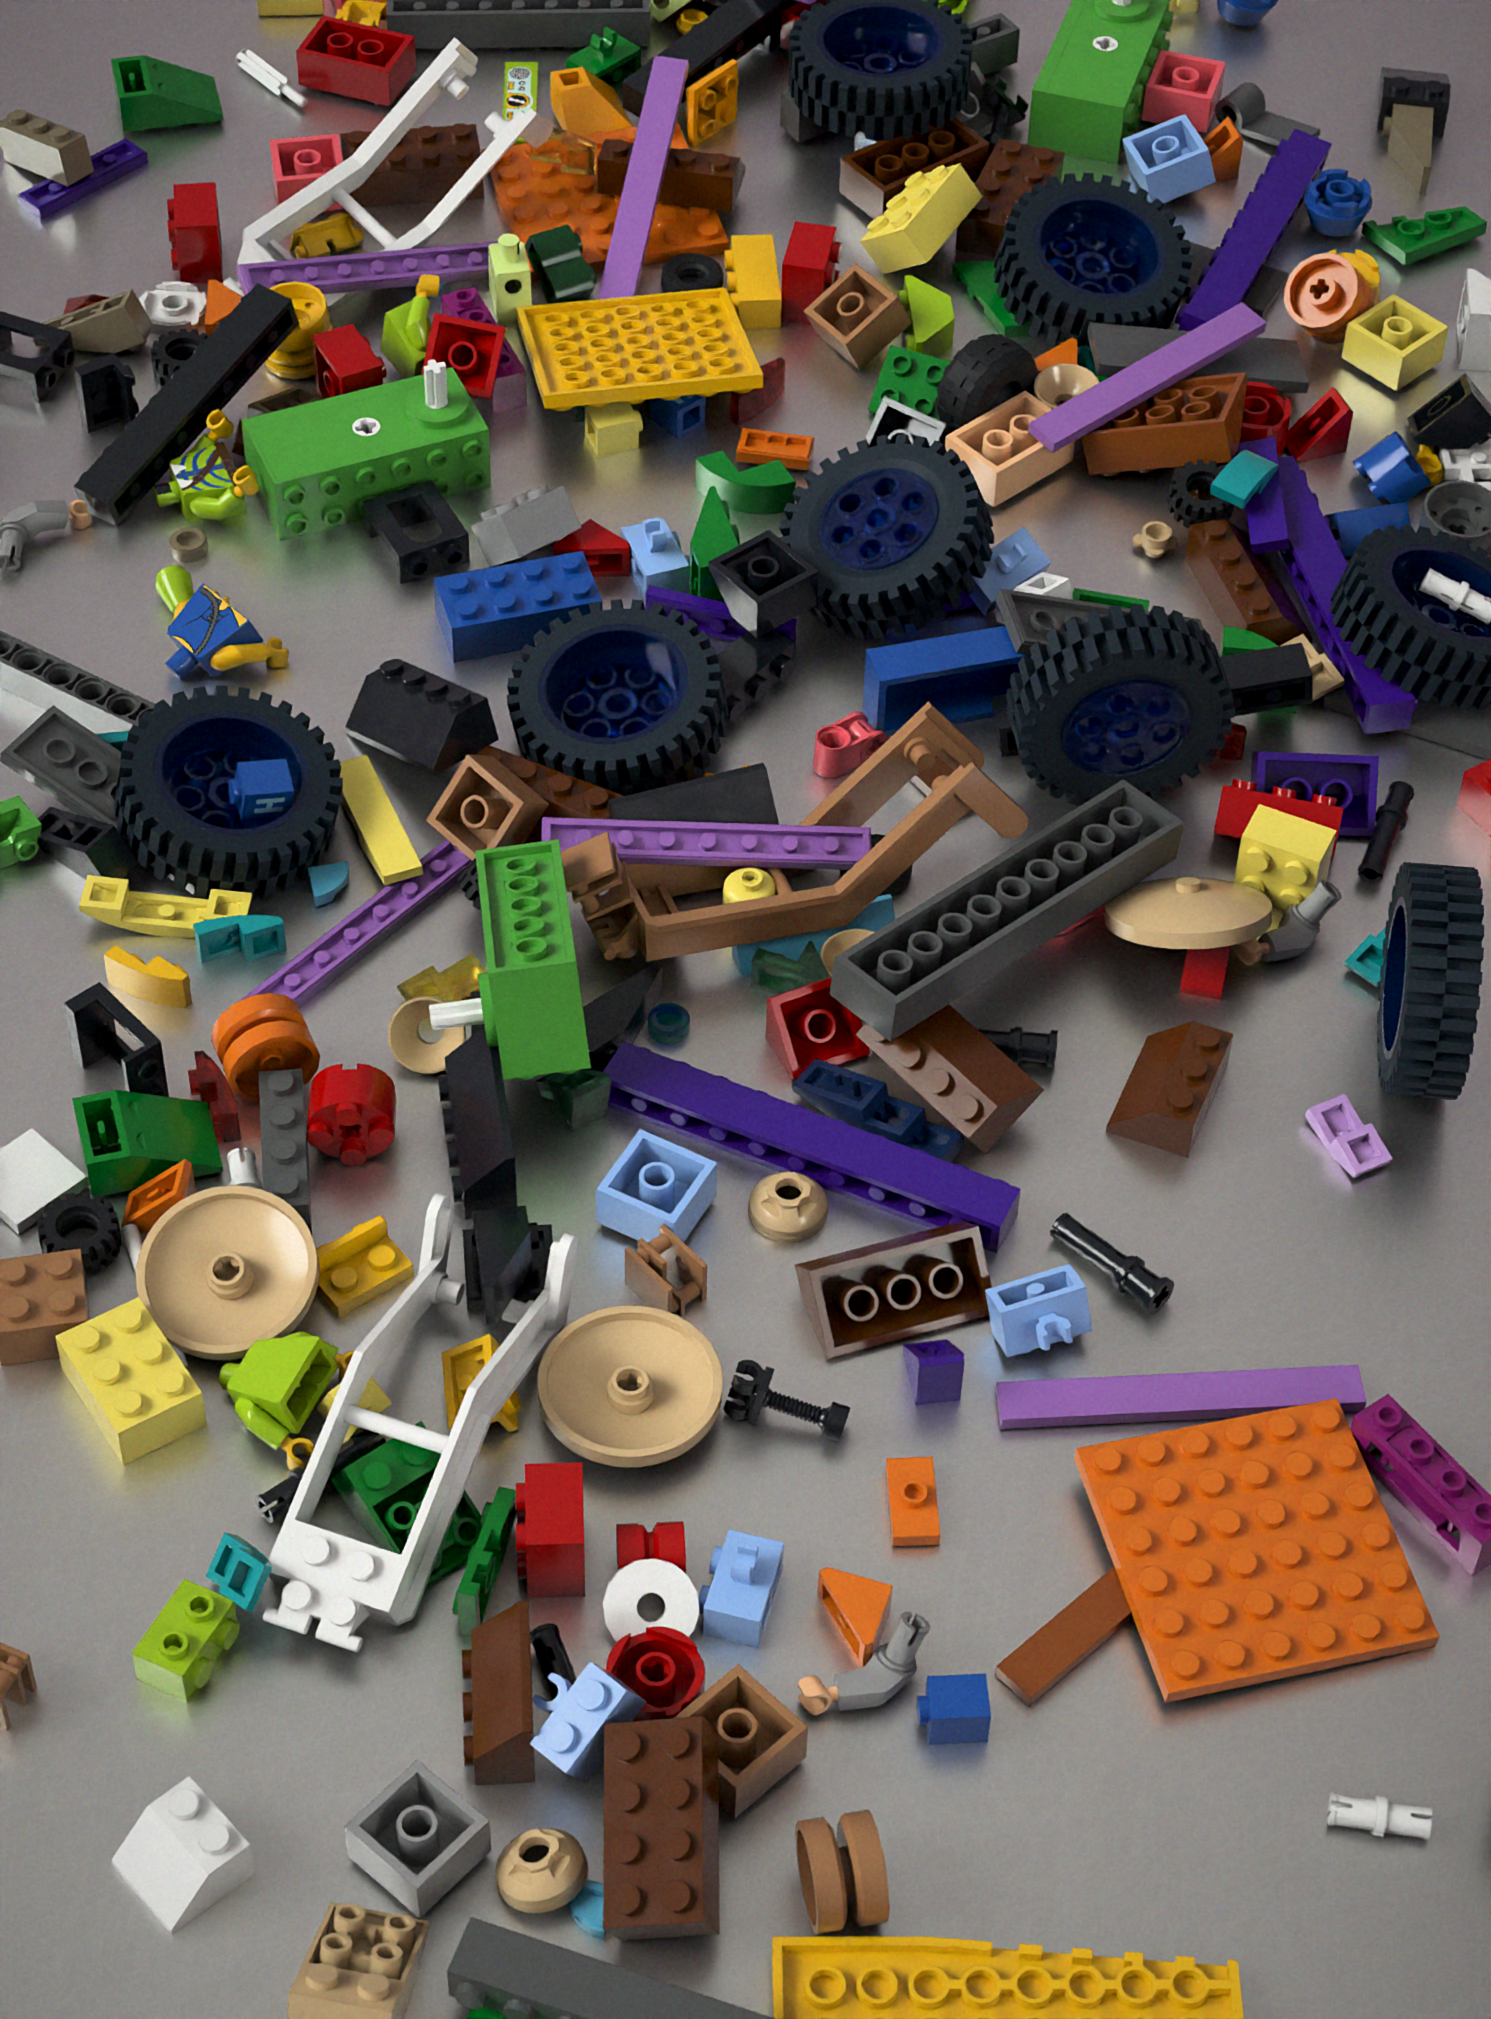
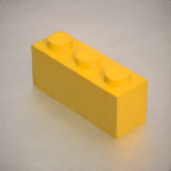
(754, 281)

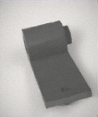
(1247, 111)

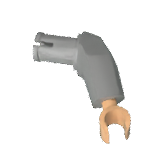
(35, 517)
(1295, 931)
(876, 1682)

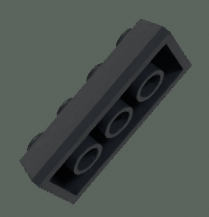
(420, 717)
(725, 797)
(479, 1127)

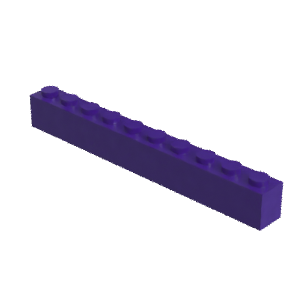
(1255, 230)
(1314, 569)
(805, 1142)

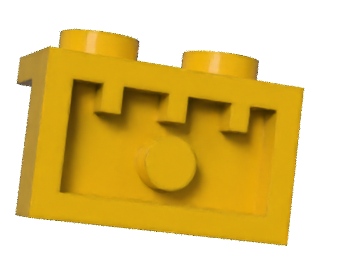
(360, 1267)
(461, 1368)

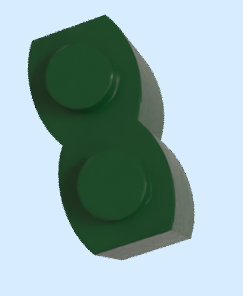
(559, 265)

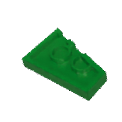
(1420, 238)
(981, 286)
(485, 1560)

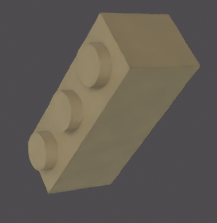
(45, 147)

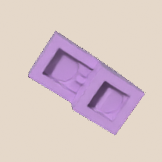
(1346, 1138)

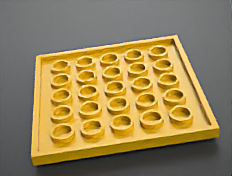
(638, 348)

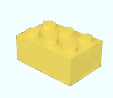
(920, 218)
(131, 1380)

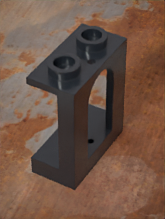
(40, 371)
(409, 506)
(94, 1036)

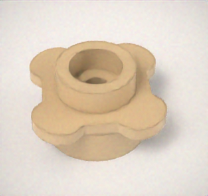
(1155, 538)

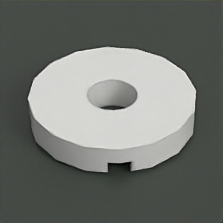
(185, 296)
(646, 1577)

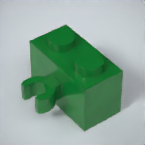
(608, 58)

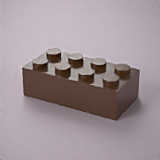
(419, 166)
(881, 169)
(1005, 177)
(661, 1829)

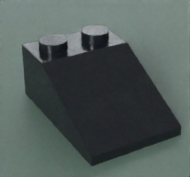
(1414, 89)

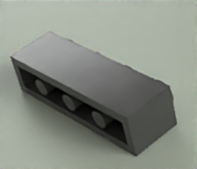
(284, 1139)

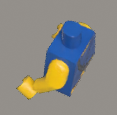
(217, 637)

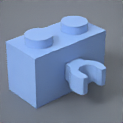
(656, 556)
(1010, 565)
(1039, 1310)
(742, 1587)
(575, 1728)

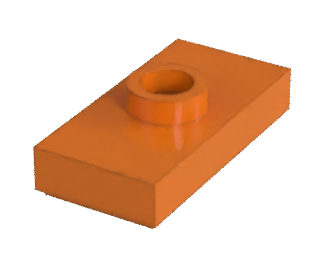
(767, 446)
(912, 1501)

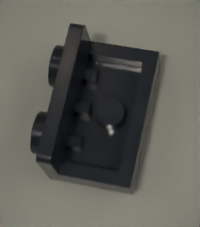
(105, 393)

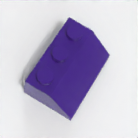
(1344, 777)

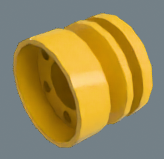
(295, 354)

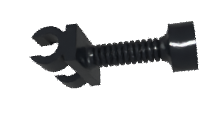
(1004, 108)
(829, 1419)

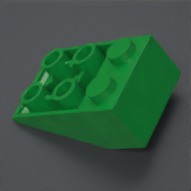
(162, 94)
(710, 539)
(141, 1135)
(386, 1495)

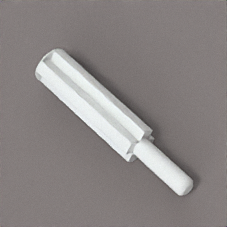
(269, 76)

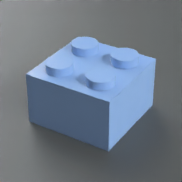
(1169, 160)
(655, 1186)

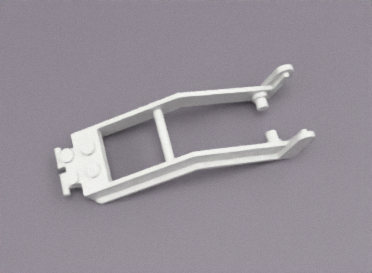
(445, 75)
(348, 1579)

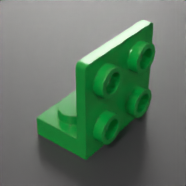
(910, 380)

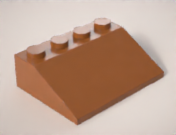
(1175, 426)

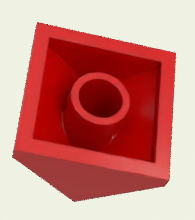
(470, 349)
(810, 1026)

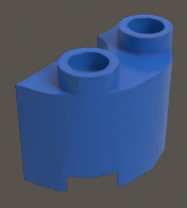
(1392, 470)

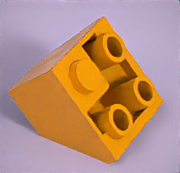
(711, 102)
(586, 103)

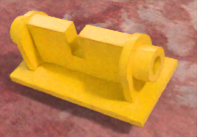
(312, 239)

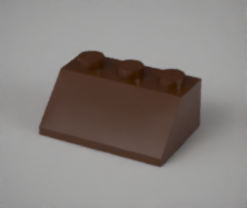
(1172, 1087)
(500, 1699)

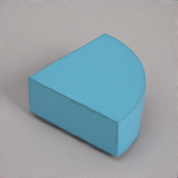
(327, 881)
(588, 1909)

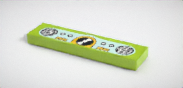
(520, 90)

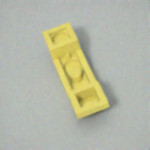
(153, 913)

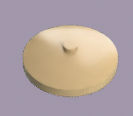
(1189, 913)
(227, 1271)
(630, 1386)

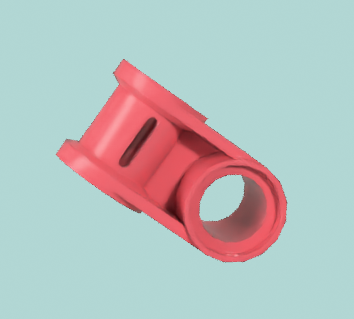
(845, 745)

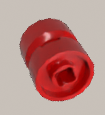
(664, 1543)

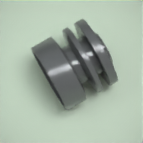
(1461, 511)

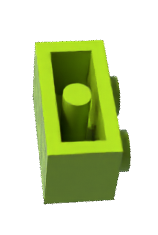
(186, 1640)

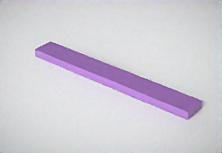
(644, 178)
(372, 269)
(1146, 377)
(718, 842)
(366, 927)
(1173, 1396)

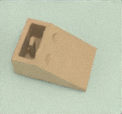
(359, 1965)

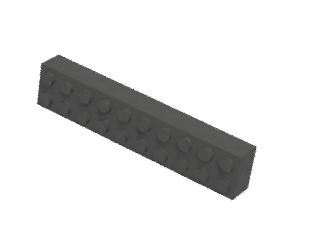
(1004, 909)

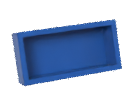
(508, 604)
(949, 671)

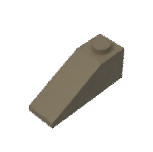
(1410, 142)
(106, 325)

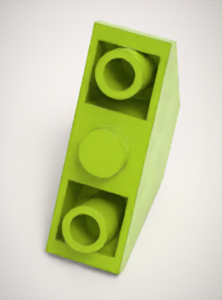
(930, 316)

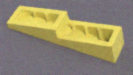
(377, 822)

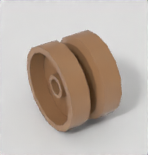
(842, 1872)

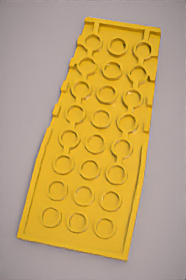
(974, 1981)

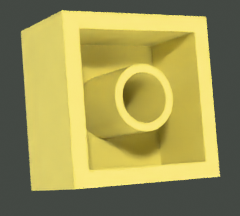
(1394, 342)
(1283, 856)

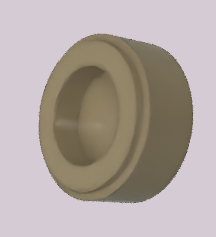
(188, 545)

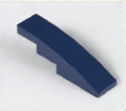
(867, 1106)

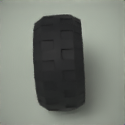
(982, 378)

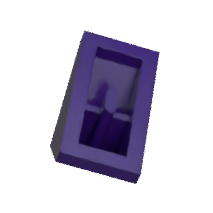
(934, 1371)

